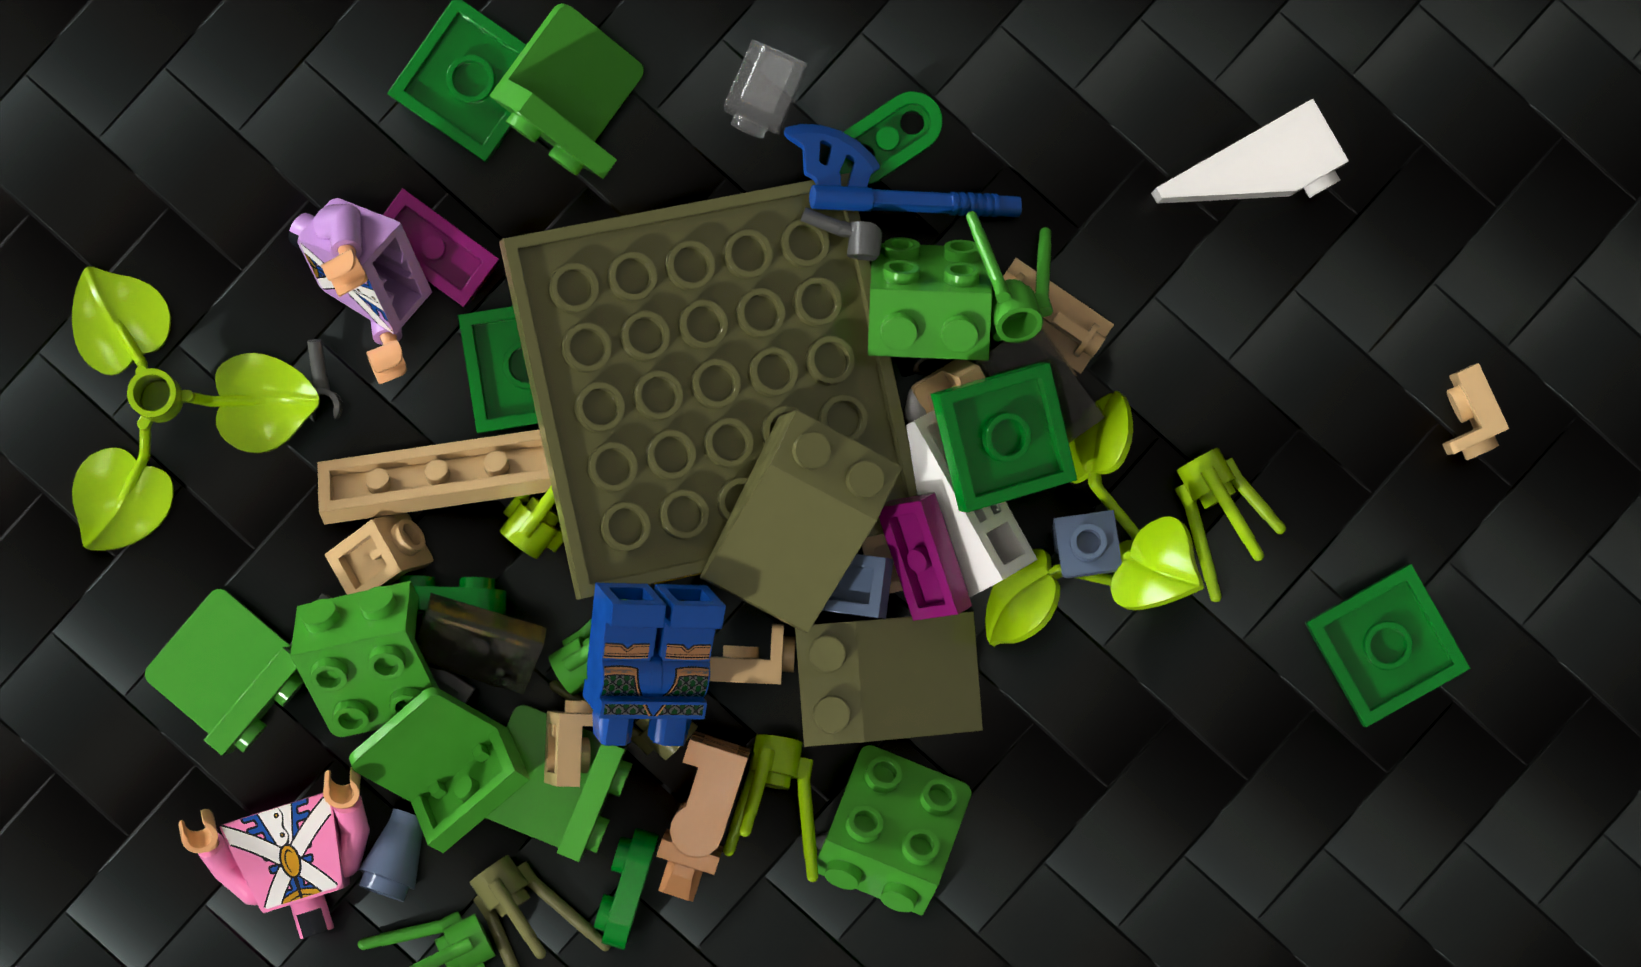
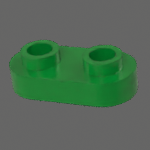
(886, 138)
(471, 590)
(633, 863)

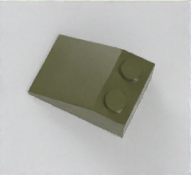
(800, 519)
(888, 679)

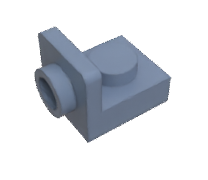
(1086, 544)
(863, 588)

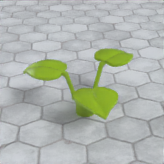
(258, 404)
(1155, 563)

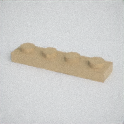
(432, 477)

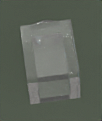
(764, 90)

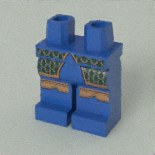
(650, 659)

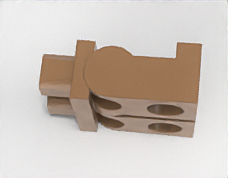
(702, 818)

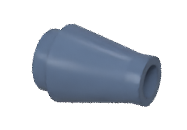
(394, 858)

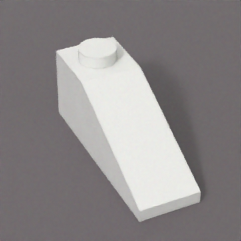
(1271, 162)
(984, 540)

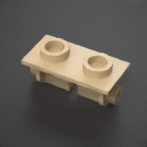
(1072, 325)

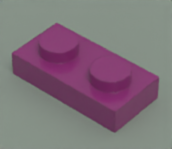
(443, 251)
(924, 557)

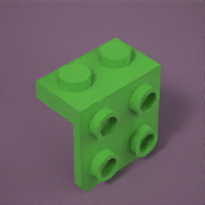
(568, 89)
(929, 301)
(361, 656)
(225, 672)
(445, 762)
(555, 814)
(893, 830)

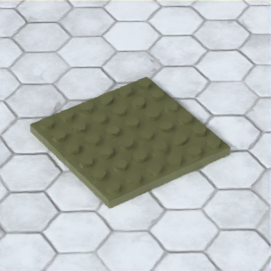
(671, 354)

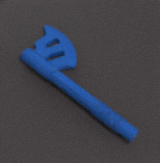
(857, 196)

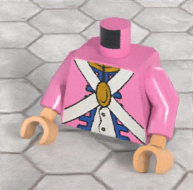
(289, 852)

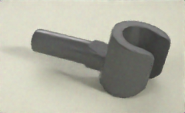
(863, 240)
(319, 377)

